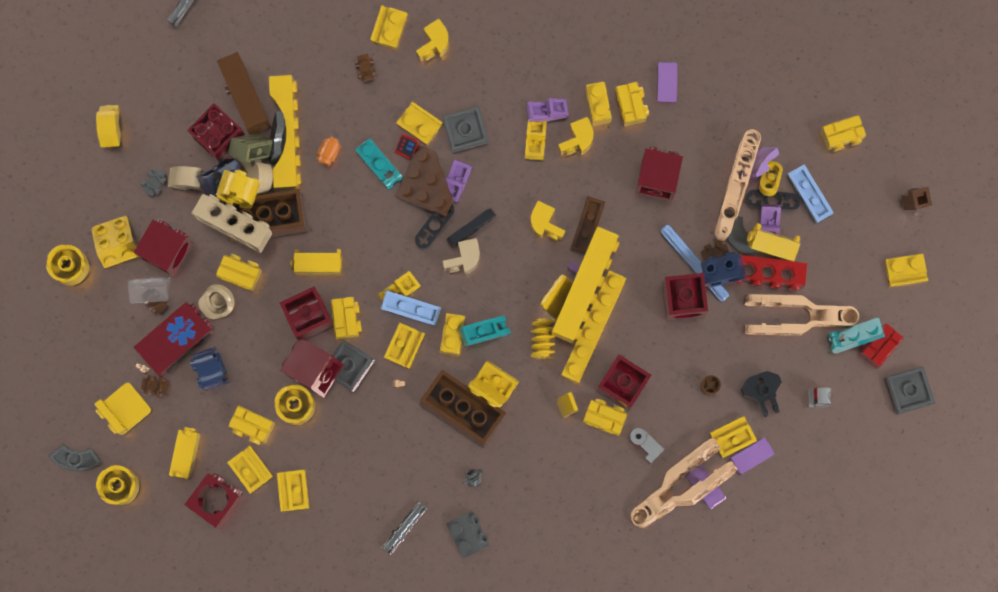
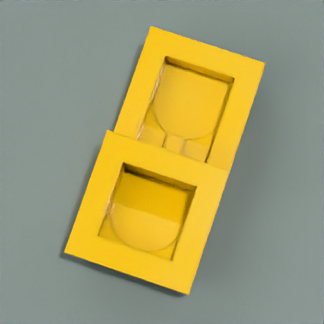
(535, 140)
(404, 286)
(567, 405)

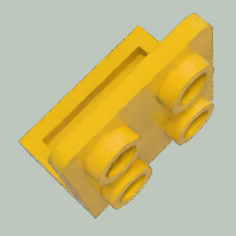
(114, 241)
(556, 297)
(493, 384)
(123, 409)

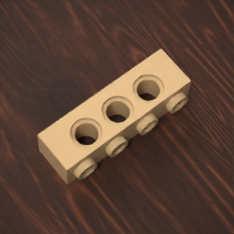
(254, 240)

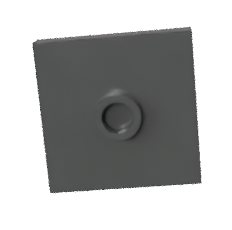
(465, 129)
(355, 365)
(910, 390)

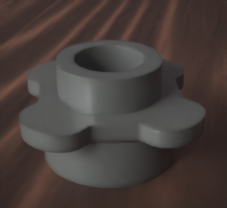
(473, 477)

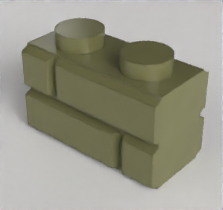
(250, 147)

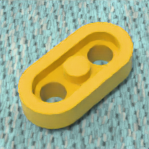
(771, 180)

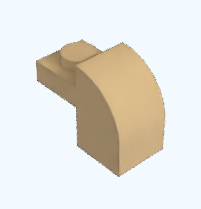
(262, 172)
(185, 178)
(469, 257)

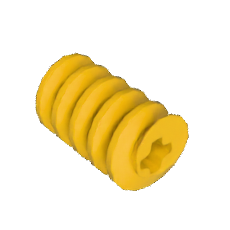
(542, 338)

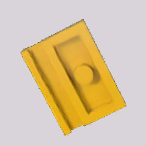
(389, 27)
(419, 123)
(906, 270)
(404, 345)
(733, 437)
(250, 469)
(293, 490)

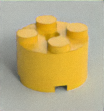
(238, 188)
(57, 266)
(293, 394)
(117, 474)

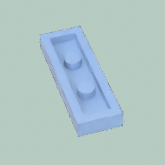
(810, 193)
(410, 308)

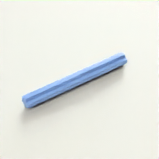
(690, 258)

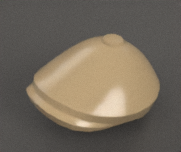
(216, 301)

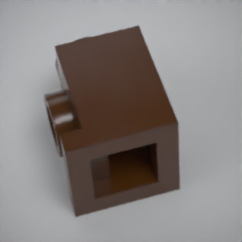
(916, 199)

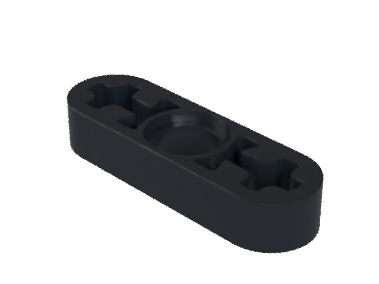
(786, 206)
(471, 227)
(430, 239)

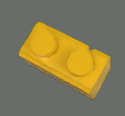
(598, 103)
(631, 104)
(843, 133)
(238, 272)
(345, 318)
(451, 336)
(605, 417)
(251, 424)

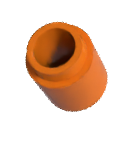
(328, 151)

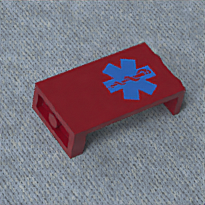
(173, 338)

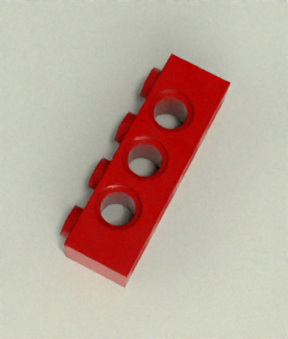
(797, 271)

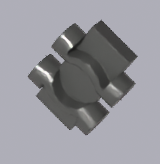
(152, 185)

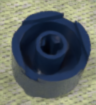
(209, 369)

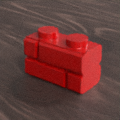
(879, 350)

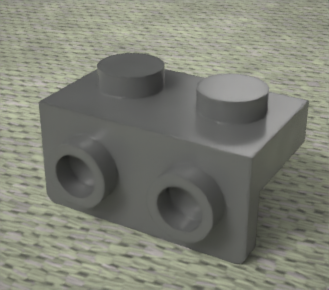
(468, 534)

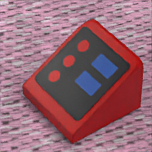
(406, 146)

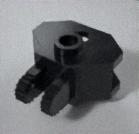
(763, 392)

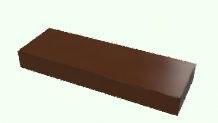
(587, 225)

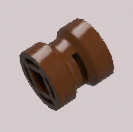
(710, 385)

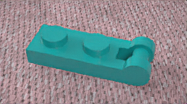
(378, 163)
(484, 331)
(856, 335)

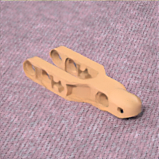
(737, 187)
(819, 315)
(664, 501)

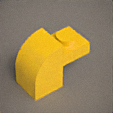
(438, 38)
(108, 126)
(583, 137)
(541, 223)

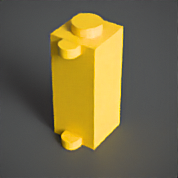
(773, 243)
(317, 263)
(184, 453)

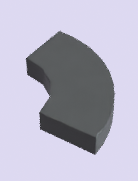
(276, 135)
(738, 237)
(75, 460)

